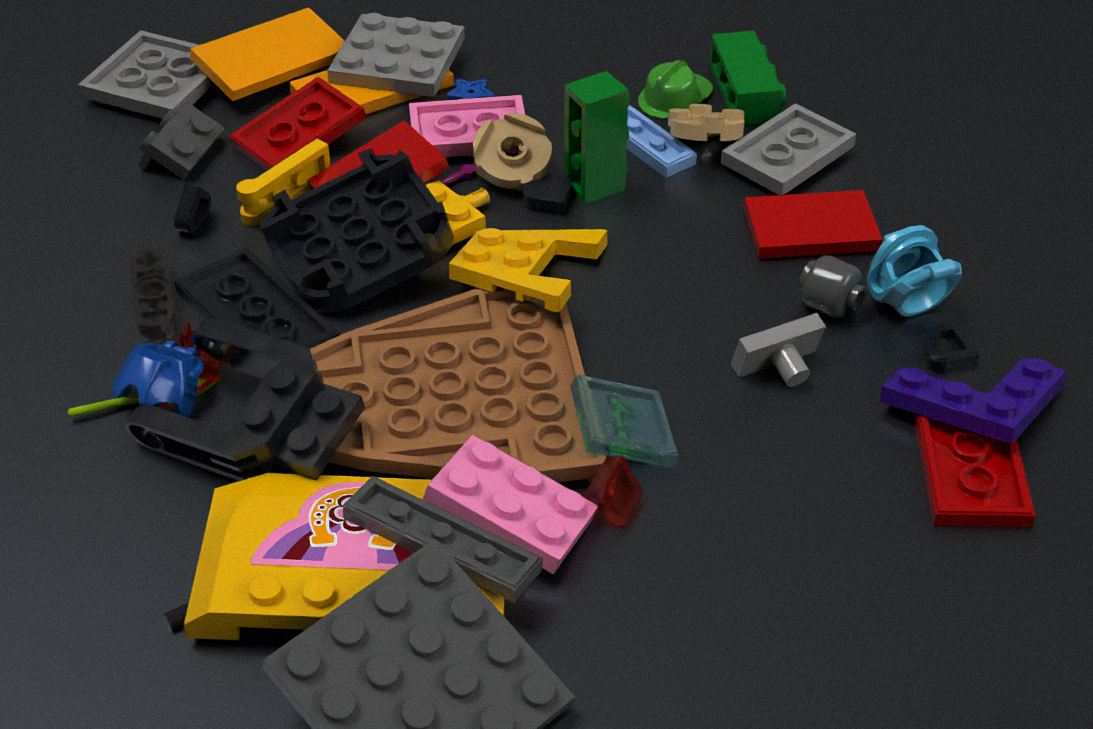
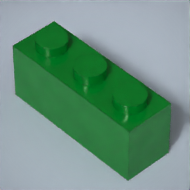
(746, 76)
(596, 136)

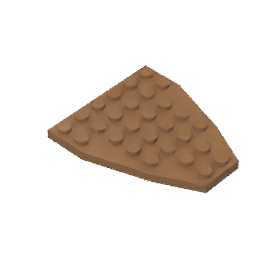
(460, 372)

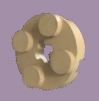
(700, 123)
(503, 133)

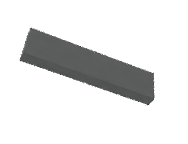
(414, 523)

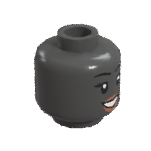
(831, 286)

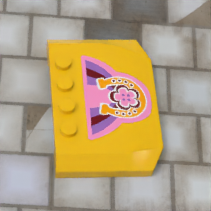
(286, 554)

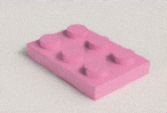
(453, 123)
(511, 501)

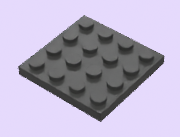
(417, 655)

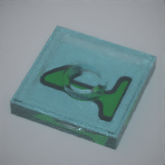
(623, 421)

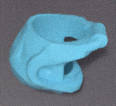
(911, 272)

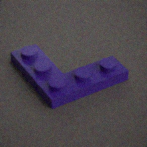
(998, 415)

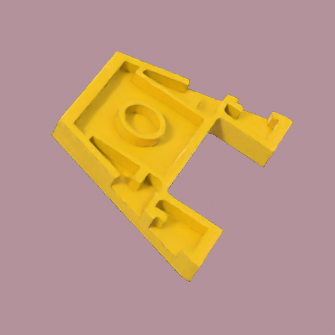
(519, 256)

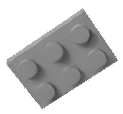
(788, 149)

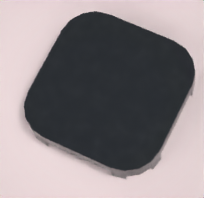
(357, 233)

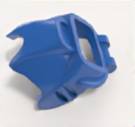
(161, 376)

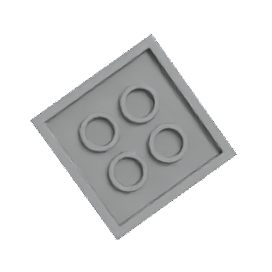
(397, 54)
(148, 76)

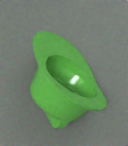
(671, 87)

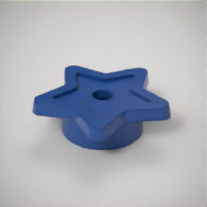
(469, 90)

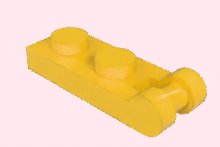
(288, 175)

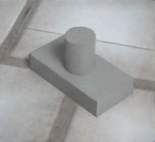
(780, 348)

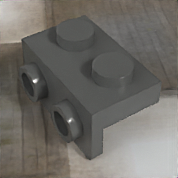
(182, 140)

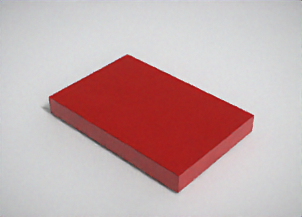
(296, 121)
(423, 155)
(812, 224)
(972, 477)

